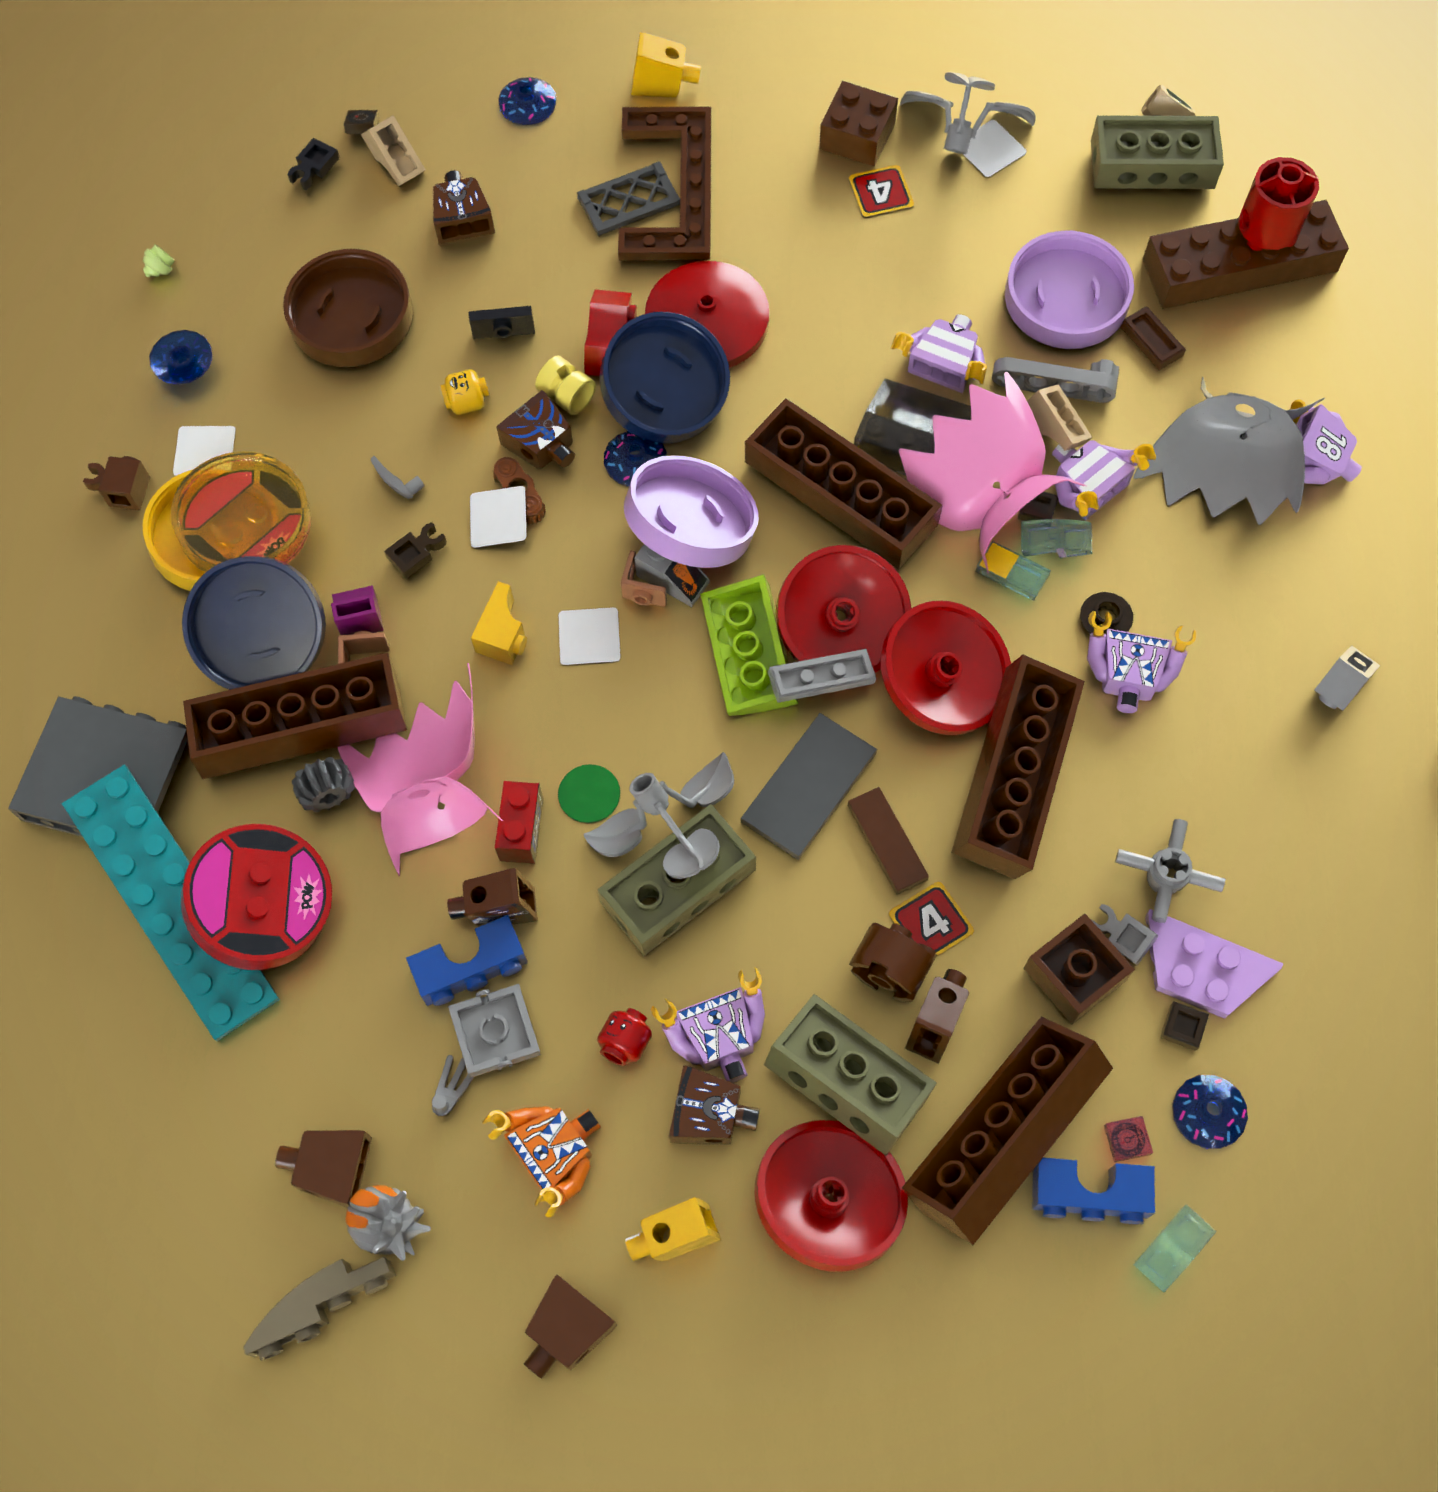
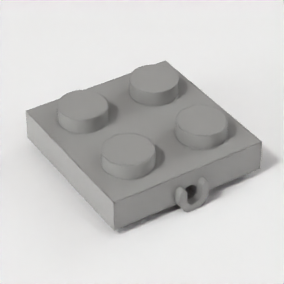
(494, 1030)

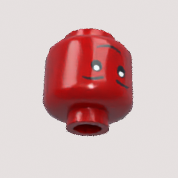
(624, 1037)

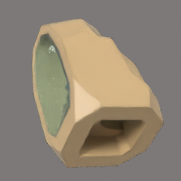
(1166, 103)

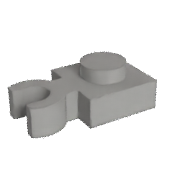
(1128, 936)

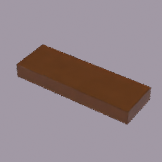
(888, 840)

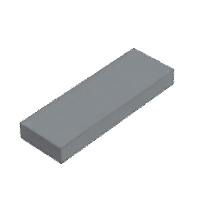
(821, 675)

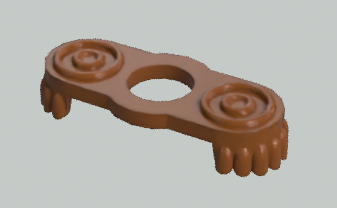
(507, 471)

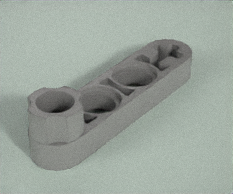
(1093, 385)

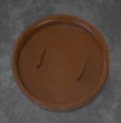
(348, 307)

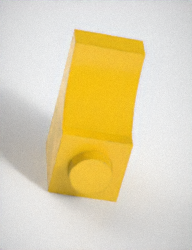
(497, 631)

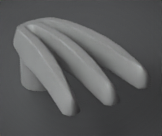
(395, 483)
(447, 1098)

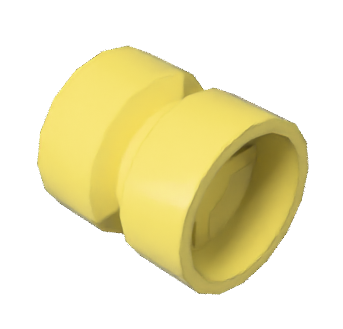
(565, 385)

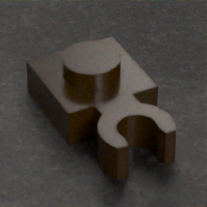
(413, 553)

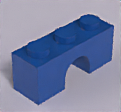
(497, 955)
(1128, 1192)

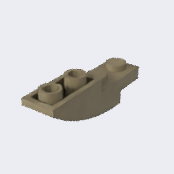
(302, 1309)

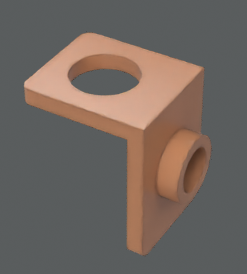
(640, 592)
(361, 643)

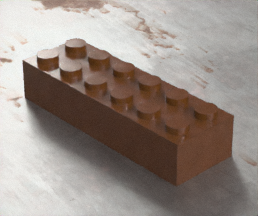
(1218, 262)
(842, 483)
(294, 716)
(1018, 767)
(1007, 1129)

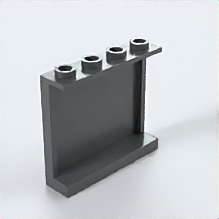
(87, 744)

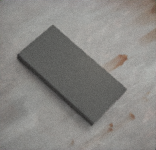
(808, 786)

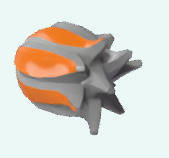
(384, 1221)

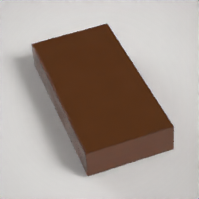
(1153, 338)

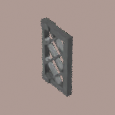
(622, 218)

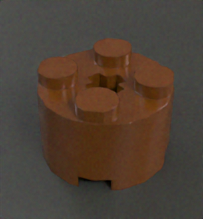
(892, 961)

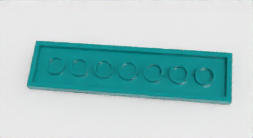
(150, 876)

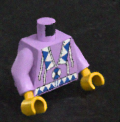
(1133, 663)
(718, 1029)

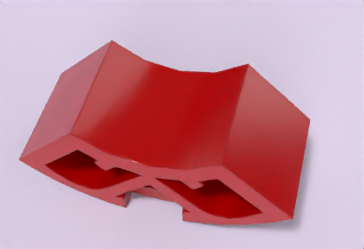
(606, 316)

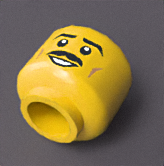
(464, 392)

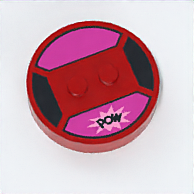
(256, 896)

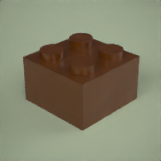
(858, 123)
(1078, 968)

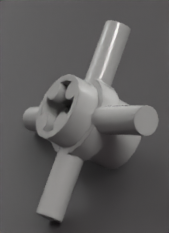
(1158, 867)

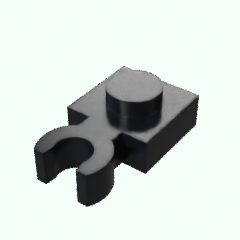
(313, 160)

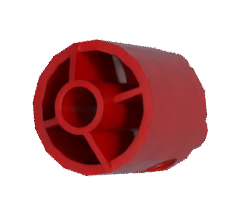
(1278, 203)

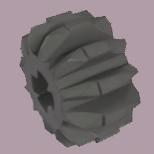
(323, 784)

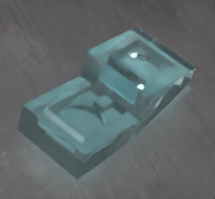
(1062, 536)
(1174, 1248)

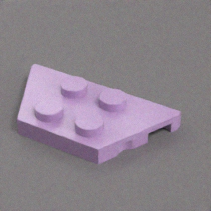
(1205, 967)

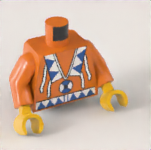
(549, 1148)

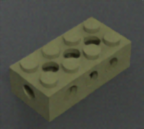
(1156, 152)
(676, 902)
(849, 1074)

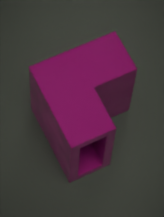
(357, 611)

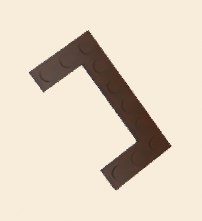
(693, 236)

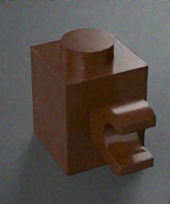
(121, 482)

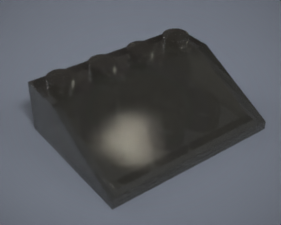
(903, 419)

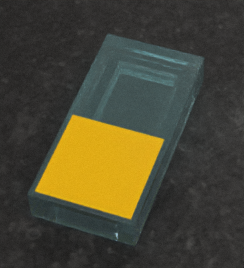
(1013, 570)

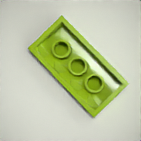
(745, 644)

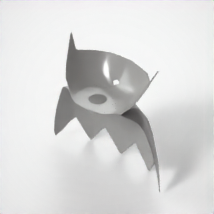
(1208, 454)

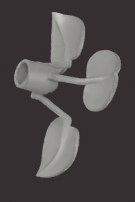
(960, 132)
(693, 854)

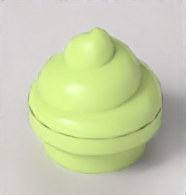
(157, 262)

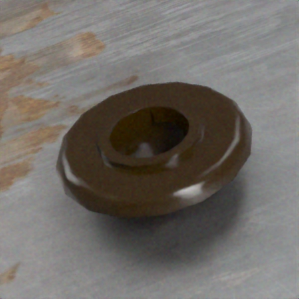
(1109, 601)

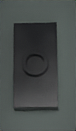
(502, 322)

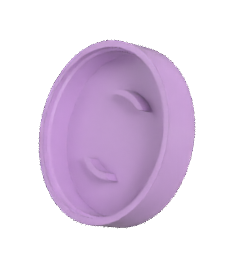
(1069, 289)
(690, 511)

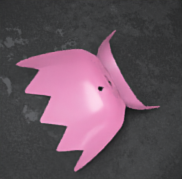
(970, 455)
(416, 774)

